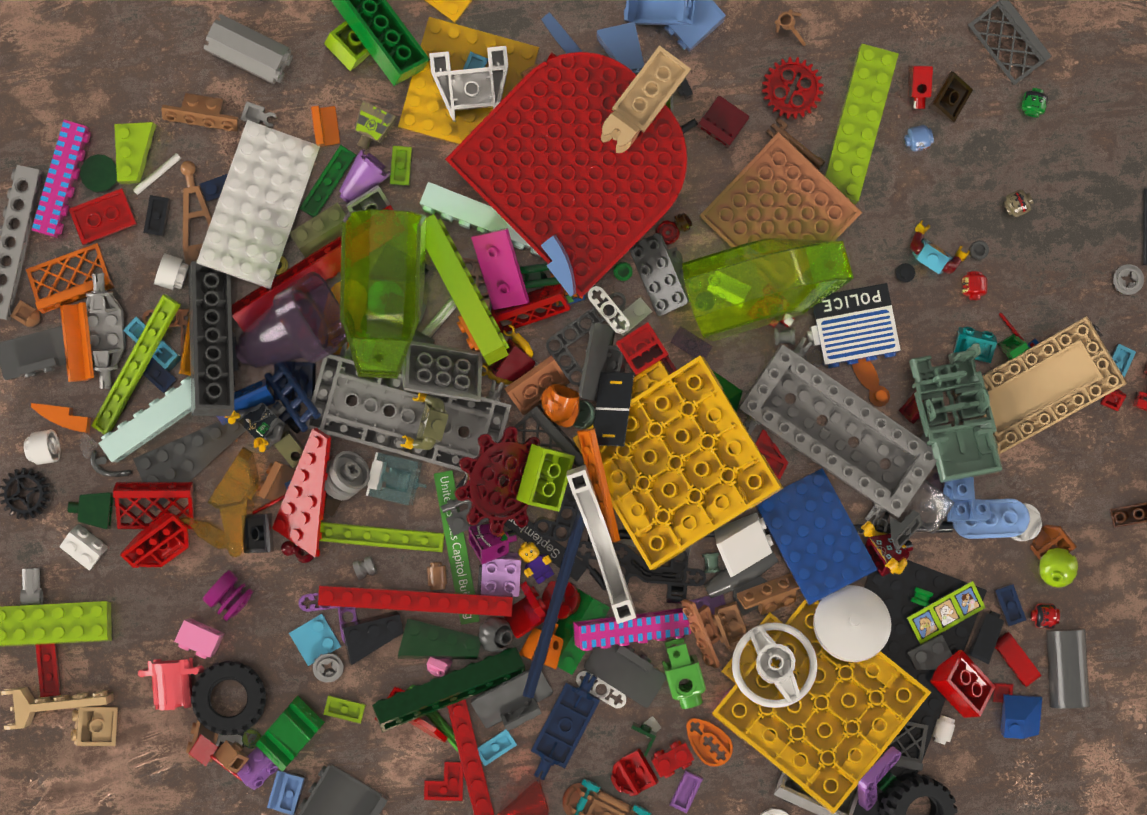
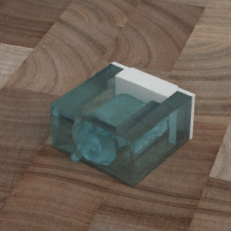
(400, 481)

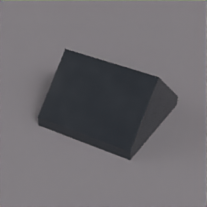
(258, 533)

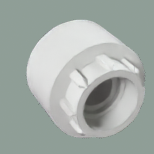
(171, 272)
(42, 447)

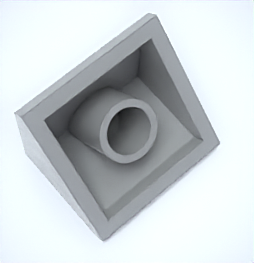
(369, 200)

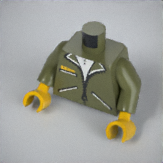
(431, 425)

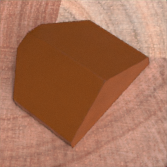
(1050, 538)

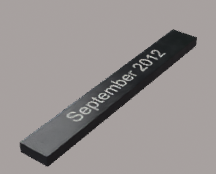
(545, 545)

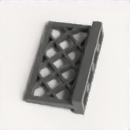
(1023, 30)
(554, 431)
(908, 762)

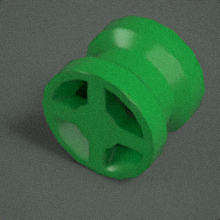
(922, 597)

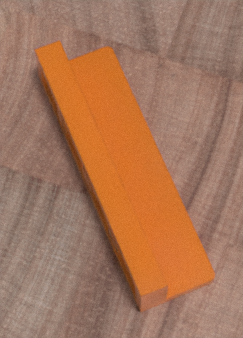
(77, 342)

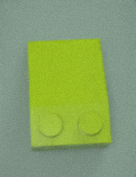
(346, 46)

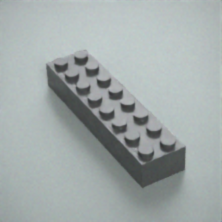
(210, 341)

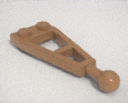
(192, 252)

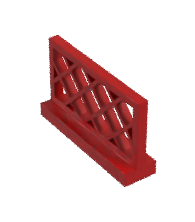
(149, 491)

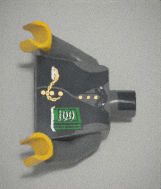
(261, 423)

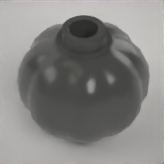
(495, 634)

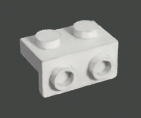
(83, 546)

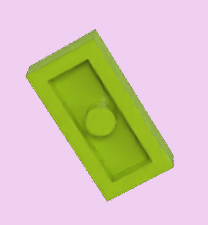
(401, 165)
(344, 709)

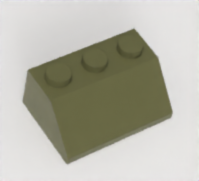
(319, 230)

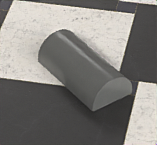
(1068, 668)

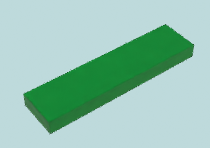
(328, 181)

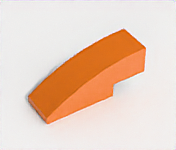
(63, 417)

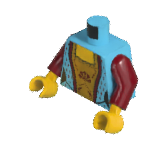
(932, 255)

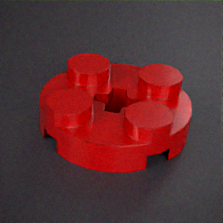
(571, 602)

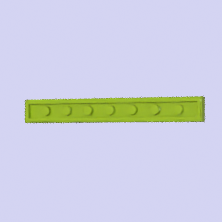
(136, 364)
(382, 537)

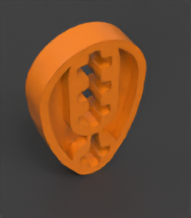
(718, 736)

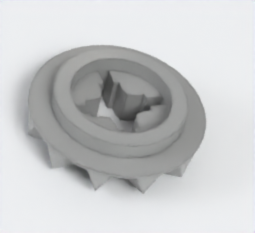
(1136, 275)
(330, 674)

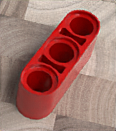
(1017, 659)

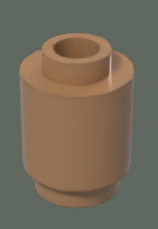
(437, 576)

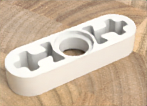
(621, 318)
(602, 697)

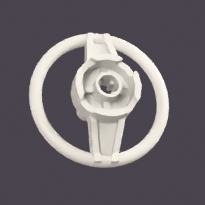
(782, 676)

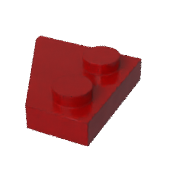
(772, 454)

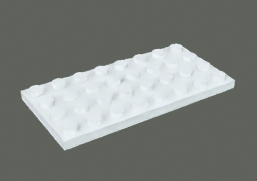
(258, 204)

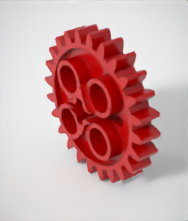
(777, 81)

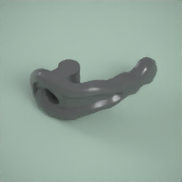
(95, 461)

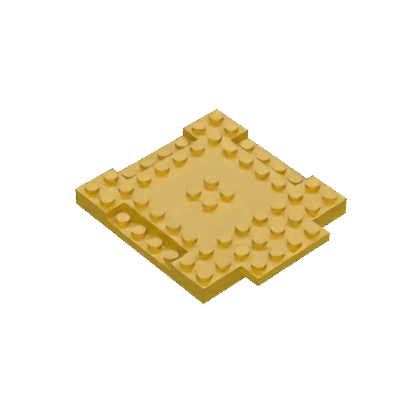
(682, 462)
(837, 727)

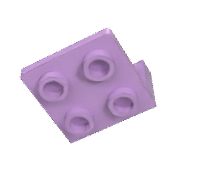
(502, 576)

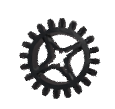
(41, 488)

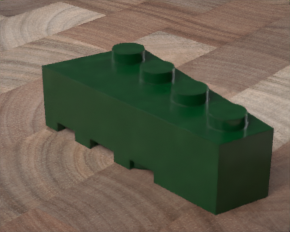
(427, 641)

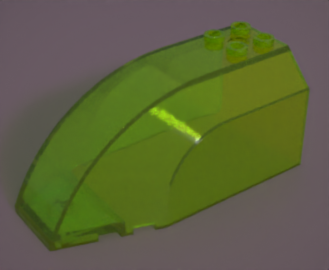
(763, 283)
(381, 287)

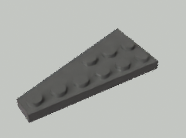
(188, 455)

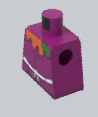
(489, 546)

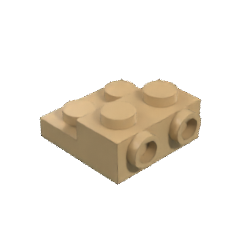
(94, 726)

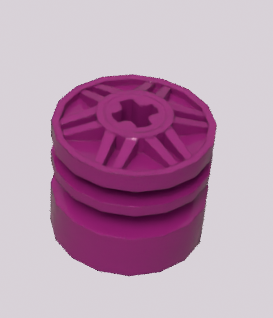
(228, 595)

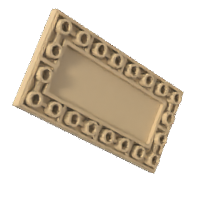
(1049, 383)

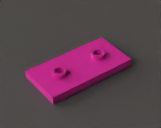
(500, 269)

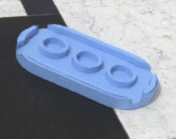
(1007, 520)

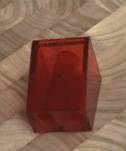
(527, 801)

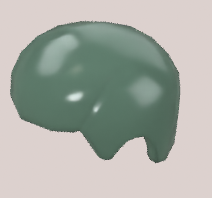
(586, 415)

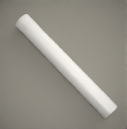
(157, 173)

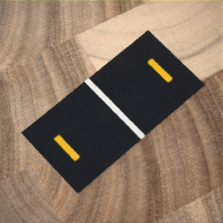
(613, 408)

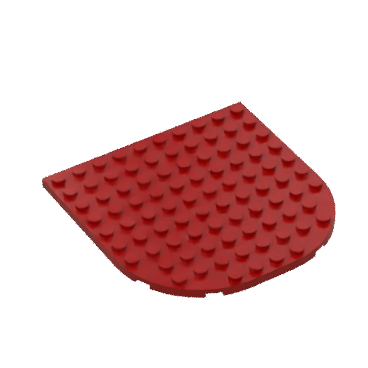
(552, 175)

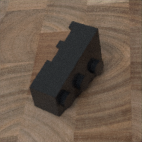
(370, 634)

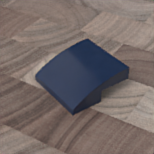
(305, 375)

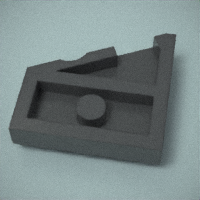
(930, 654)

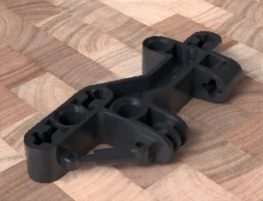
(672, 575)

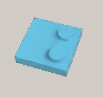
(315, 639)

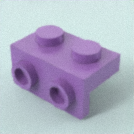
(256, 769)

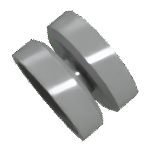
(346, 475)

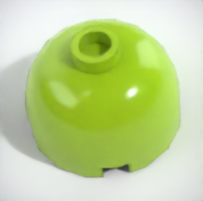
(1058, 567)

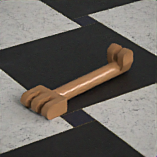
(817, 161)

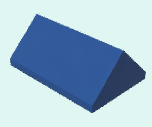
(250, 396)

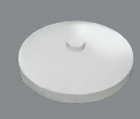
(852, 624)

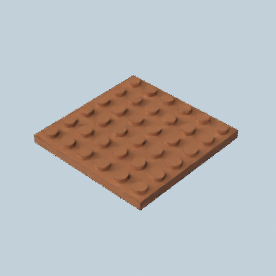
(780, 198)

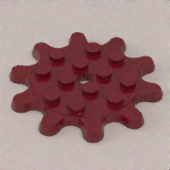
(483, 487)

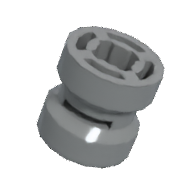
(362, 568)

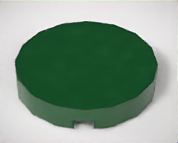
(99, 173)

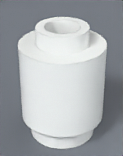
(943, 729)

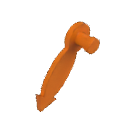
(868, 377)

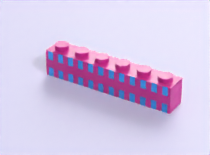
(60, 179)
(644, 627)

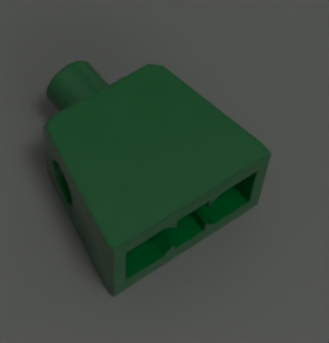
(94, 509)

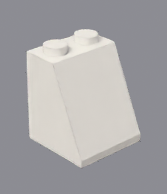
(743, 543)

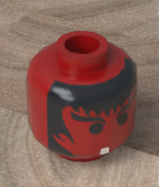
(1045, 615)

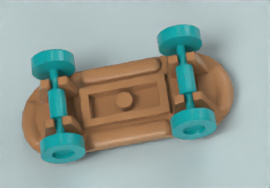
(588, 799)

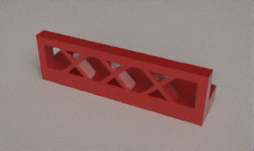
(539, 298)

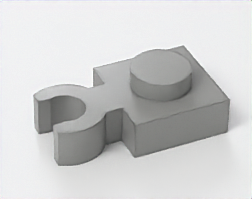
(256, 114)

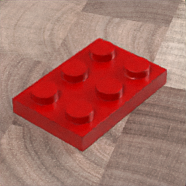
(102, 216)

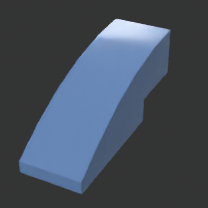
(560, 264)

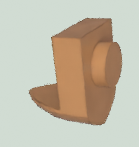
(26, 314)

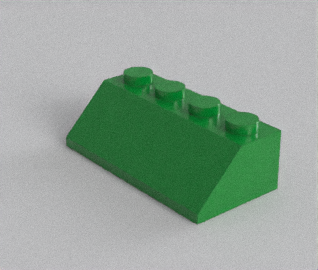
(589, 609)

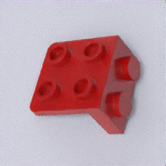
(527, 612)

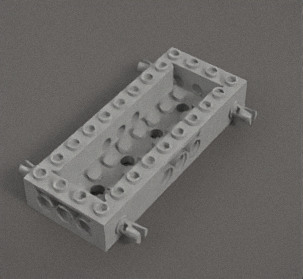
(846, 417)
(370, 426)

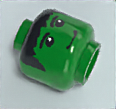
(1034, 102)

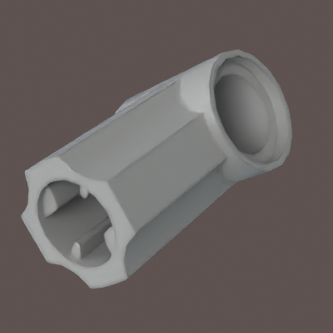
(31, 592)

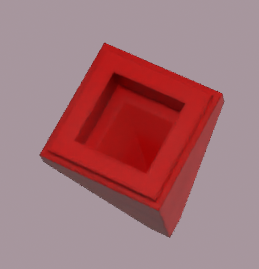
(1114, 400)

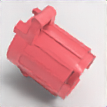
(171, 682)

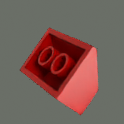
(963, 685)

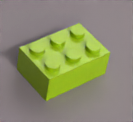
(545, 477)

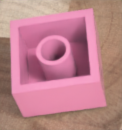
(199, 638)

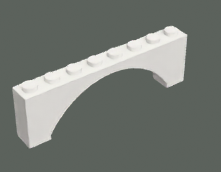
(600, 538)

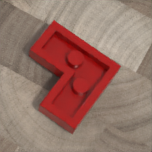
(448, 789)

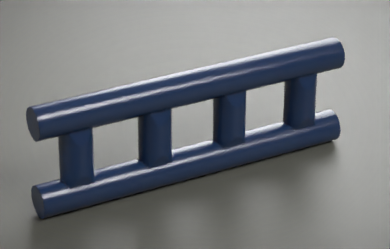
(302, 396)

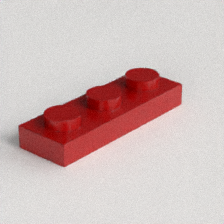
(48, 670)

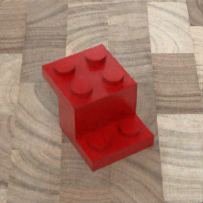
(643, 350)

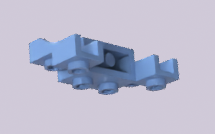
(965, 505)

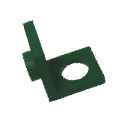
(646, 730)
(886, 781)

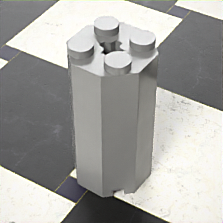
(248, 49)

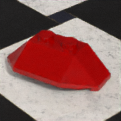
(157, 543)

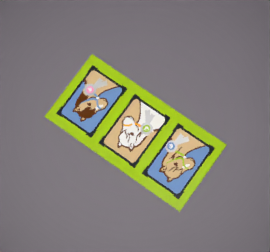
(946, 612)

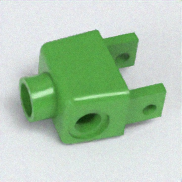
(680, 667)

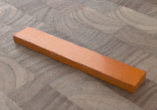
(594, 465)

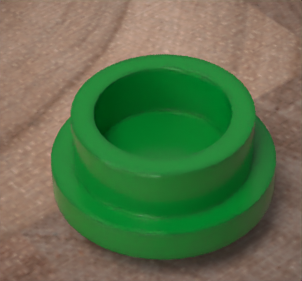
(623, 271)

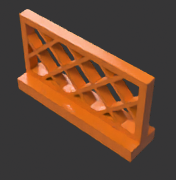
(70, 294)

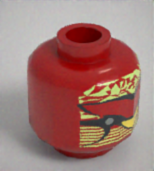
(974, 285)

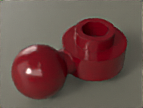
(289, 548)

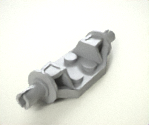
(105, 330)

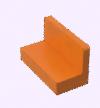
(325, 126)

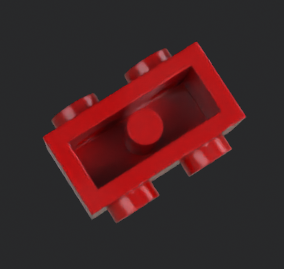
(672, 758)

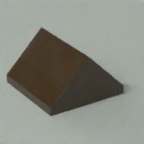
(951, 97)

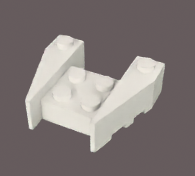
(470, 87)

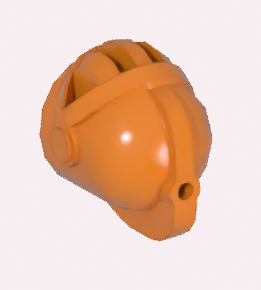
(560, 404)

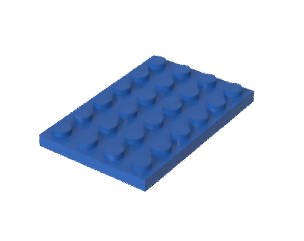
(816, 537)

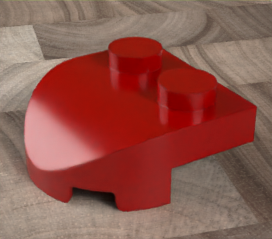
(633, 774)

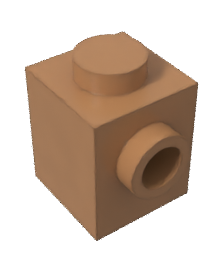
(231, 756)

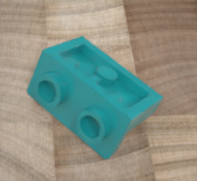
(968, 336)

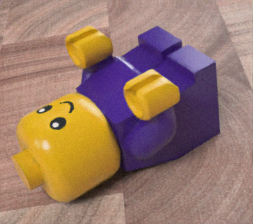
(537, 563)

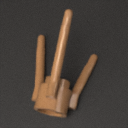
(787, 22)

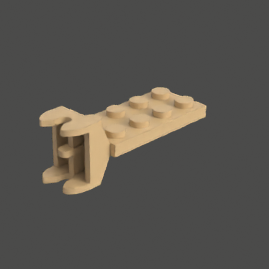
(644, 98)
(26, 705)

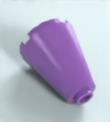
(362, 176)

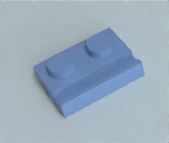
(286, 792)

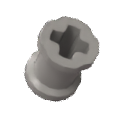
(784, 336)

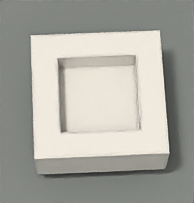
(813, 335)

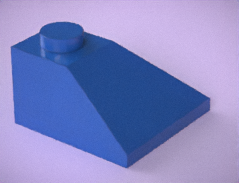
(1020, 716)

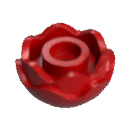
(673, 231)

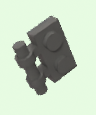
(458, 521)

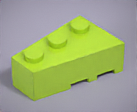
(132, 148)

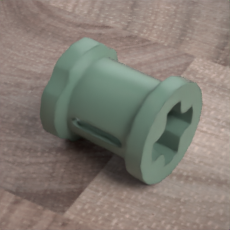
(711, 562)

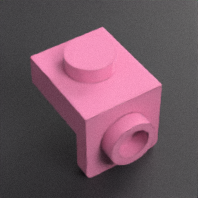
(438, 667)

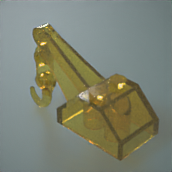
(231, 499)

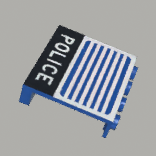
(856, 326)

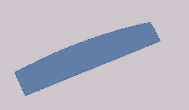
(560, 34)

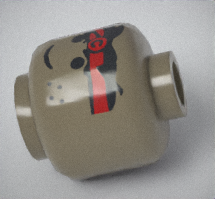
(1018, 203)

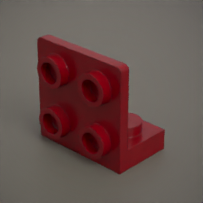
(723, 121)

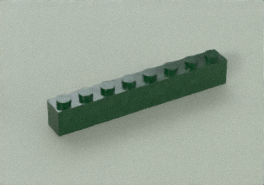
(448, 689)

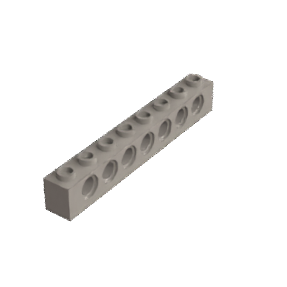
(21, 234)

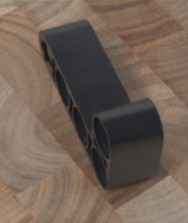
(559, 521)

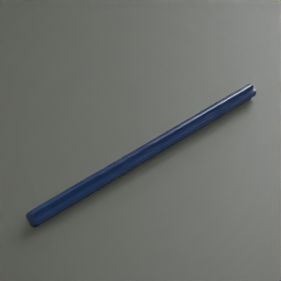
(554, 606)

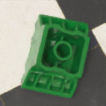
(290, 733)

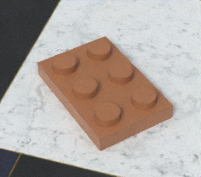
(528, 389)

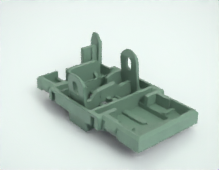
(965, 448)

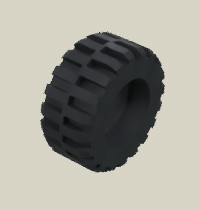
(202, 698)
(914, 787)

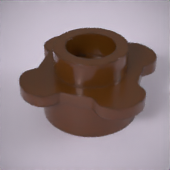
(683, 222)

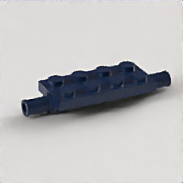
(565, 725)

